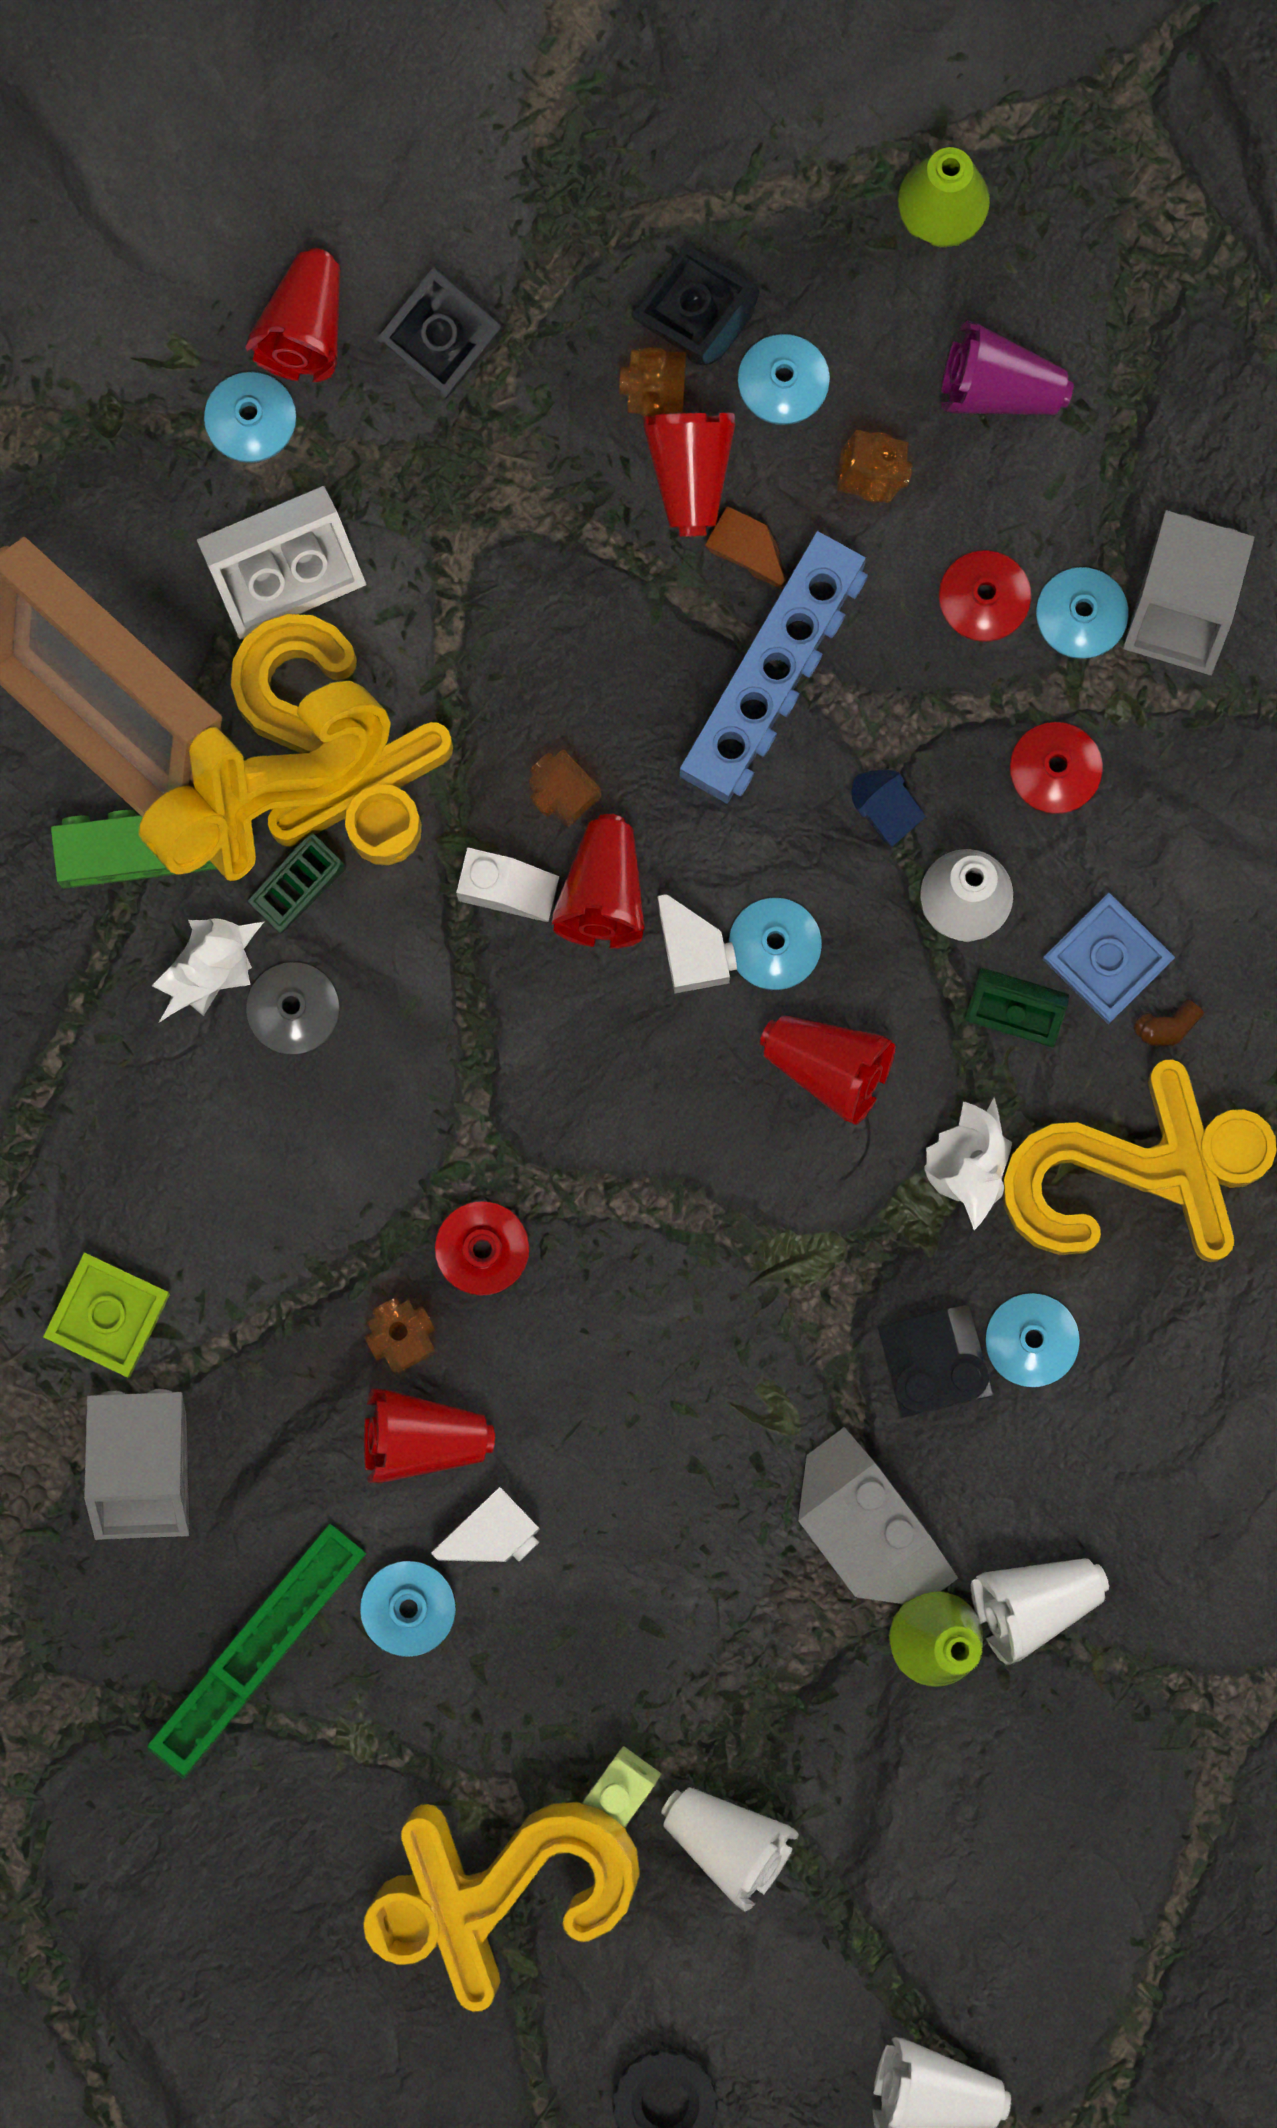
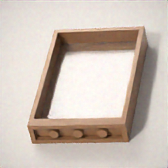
(94, 681)

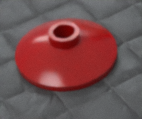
(982, 618)
(1051, 790)
(475, 1224)

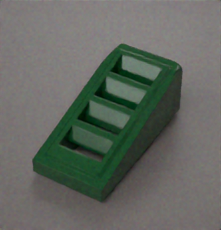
(296, 859)

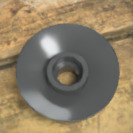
(299, 1031)

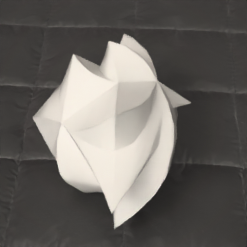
(208, 963)
(971, 1161)

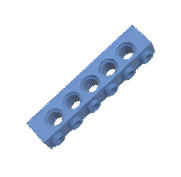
(822, 562)

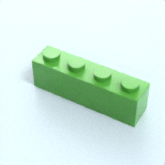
(104, 851)

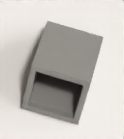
(1189, 592)
(137, 1465)

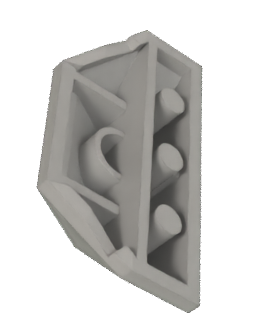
(867, 1526)

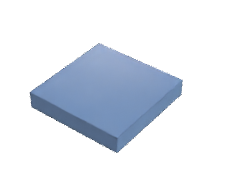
(1108, 958)

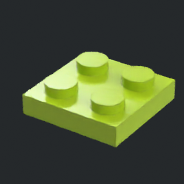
(106, 1315)

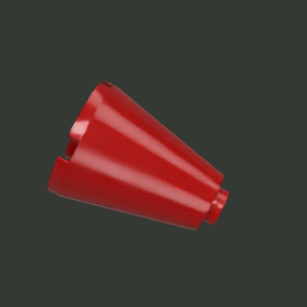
(301, 320)
(690, 466)
(602, 888)
(830, 1062)
(421, 1437)

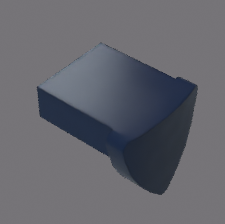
(886, 804)

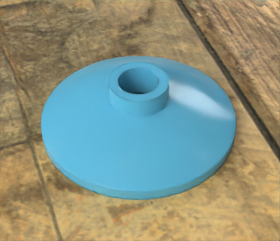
(778, 400)
(254, 438)
(1075, 634)
(779, 967)
(1008, 1347)
(382, 1608)

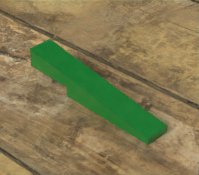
(255, 1651)

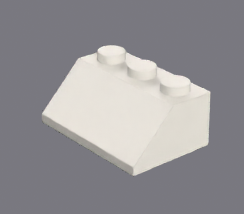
(282, 561)

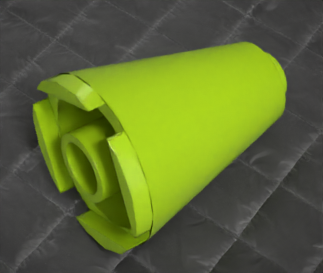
(944, 198)
(936, 1638)

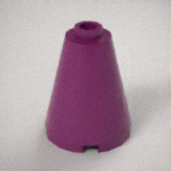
(1001, 377)

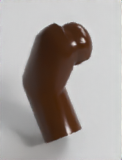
(1168, 1030)

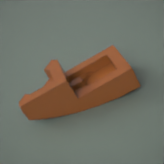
(748, 545)

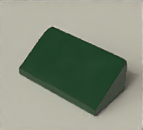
(1017, 1007)

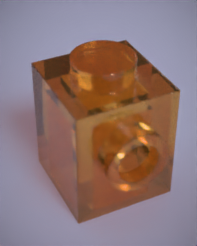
(562, 788)

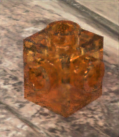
(654, 382)
(874, 466)
(413, 1347)

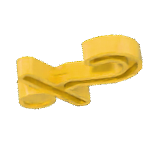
(376, 812)
(216, 814)
(1181, 1168)
(461, 1910)

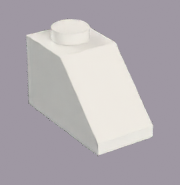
(506, 885)
(693, 948)
(491, 1533)

